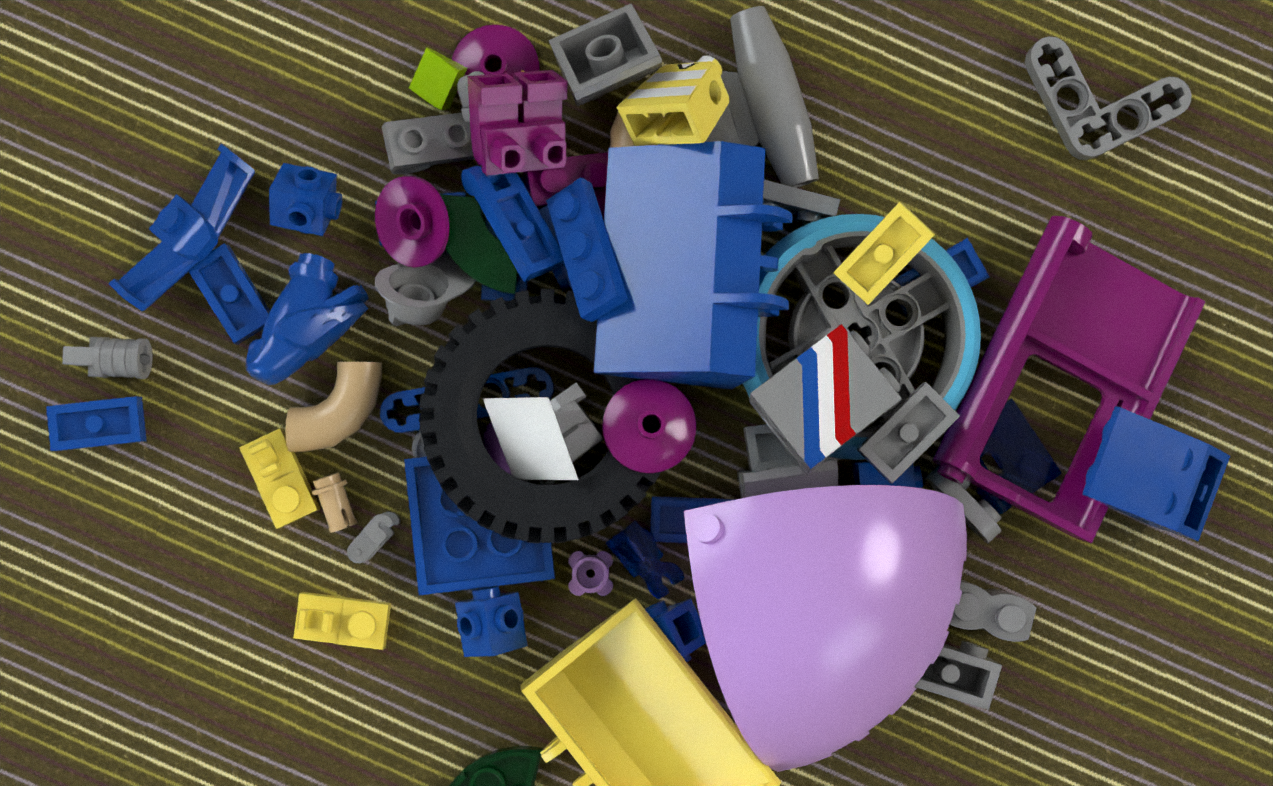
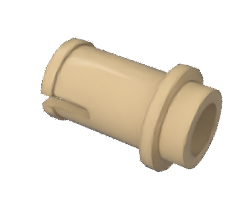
(334, 502)

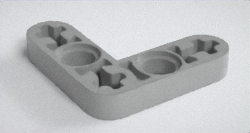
(1088, 114)

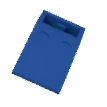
(1155, 474)

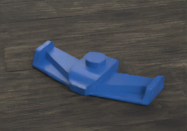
(187, 232)

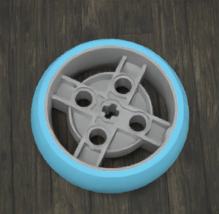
(939, 289)

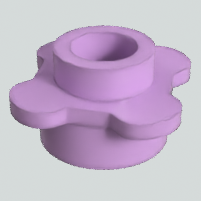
(581, 582)

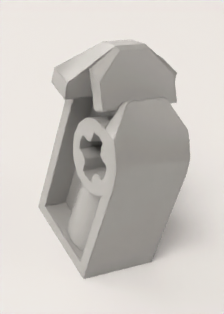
(576, 426)

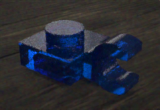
(642, 557)

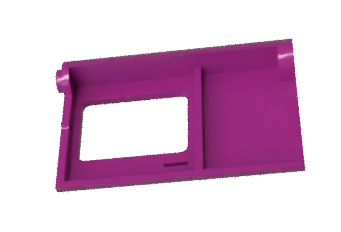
(1092, 322)

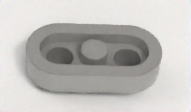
(978, 515)

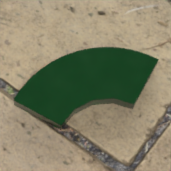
(476, 248)
(502, 768)

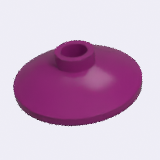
(496, 42)
(412, 221)
(629, 440)

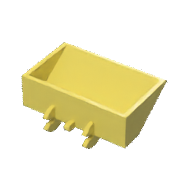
(639, 712)

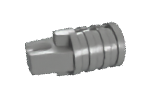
(112, 357)

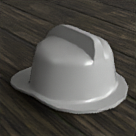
(423, 292)

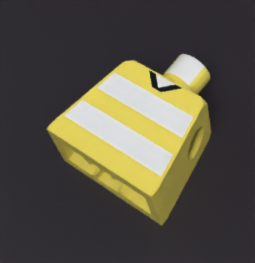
(676, 104)

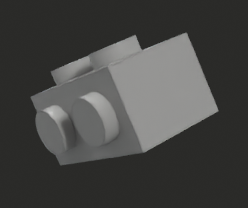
(963, 675)

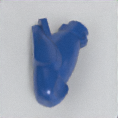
(304, 320)

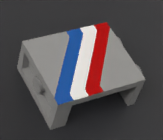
(825, 397)

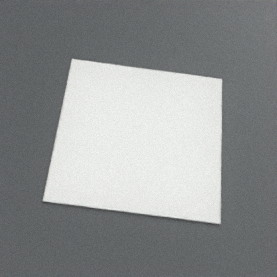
(530, 438)

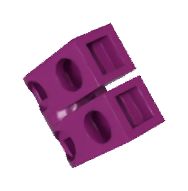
(517, 121)

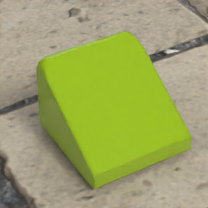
(437, 79)

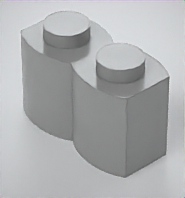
(994, 612)

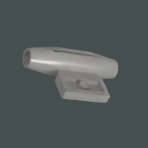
(767, 101)

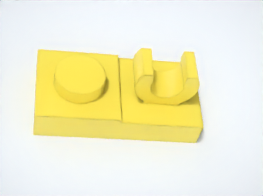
(884, 253)
(279, 478)
(342, 620)

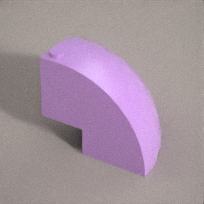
(824, 608)

